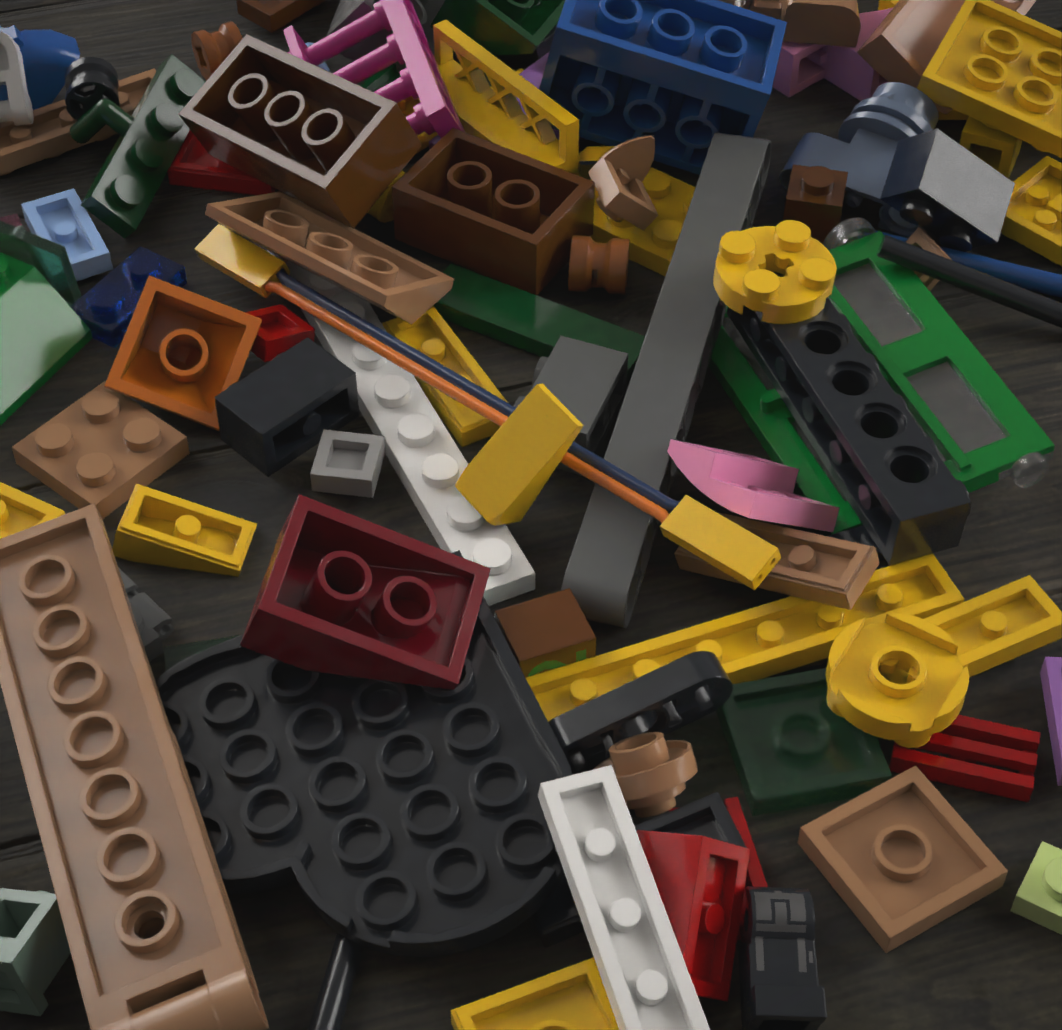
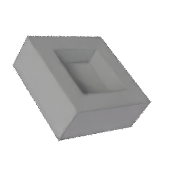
(347, 463)

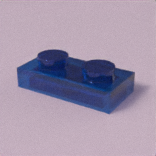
(113, 300)

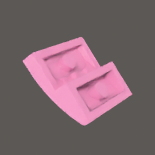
(751, 486)

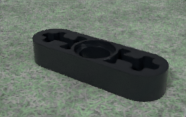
(650, 703)

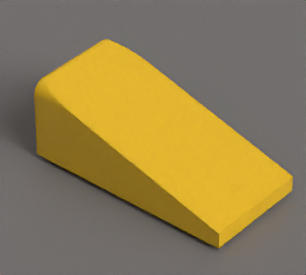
(519, 458)
(181, 534)

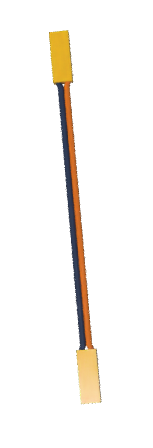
(688, 524)

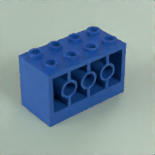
(663, 72)

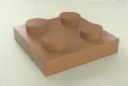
(100, 450)
(901, 858)

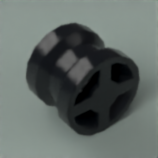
(89, 72)

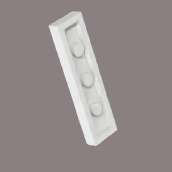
(619, 904)

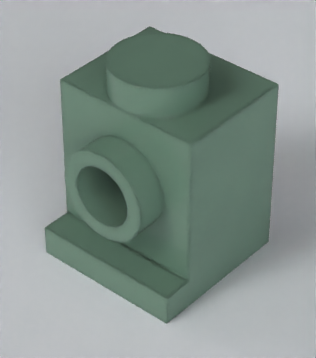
(30, 949)

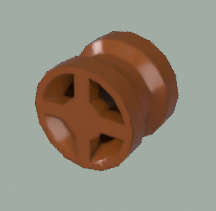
(214, 47)

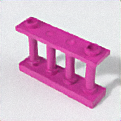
(407, 46)

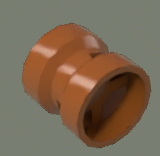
(598, 265)

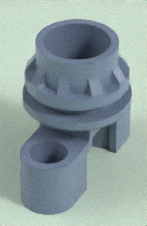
(868, 146)

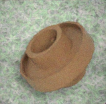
(651, 771)

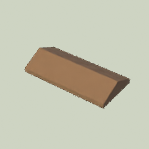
(335, 252)

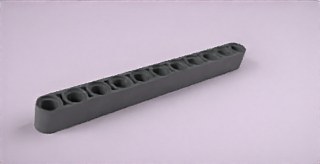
(666, 382)

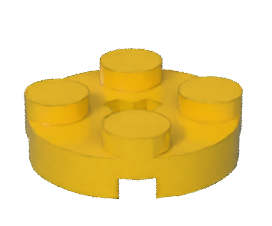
(748, 264)
(888, 709)

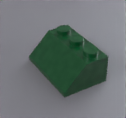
(503, 25)

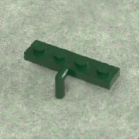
(144, 148)

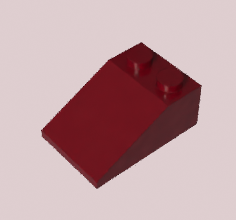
(364, 601)

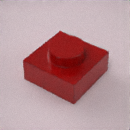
(278, 331)

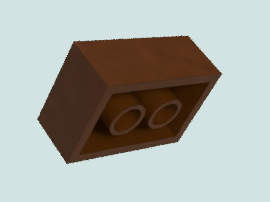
(492, 210)

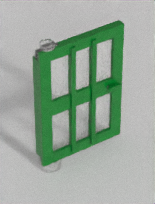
(922, 356)

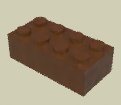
(301, 130)

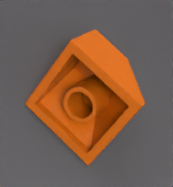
(182, 351)

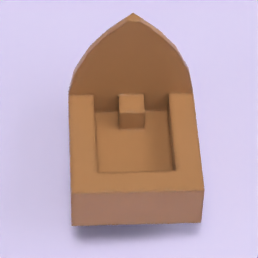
(619, 182)

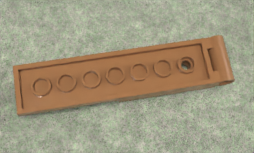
(114, 793)

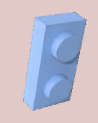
(67, 223)

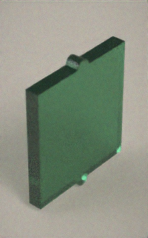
(45, 255)

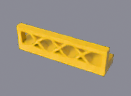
(496, 112)

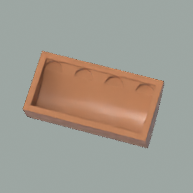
(912, 34)

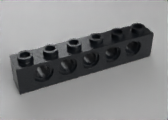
(861, 432)

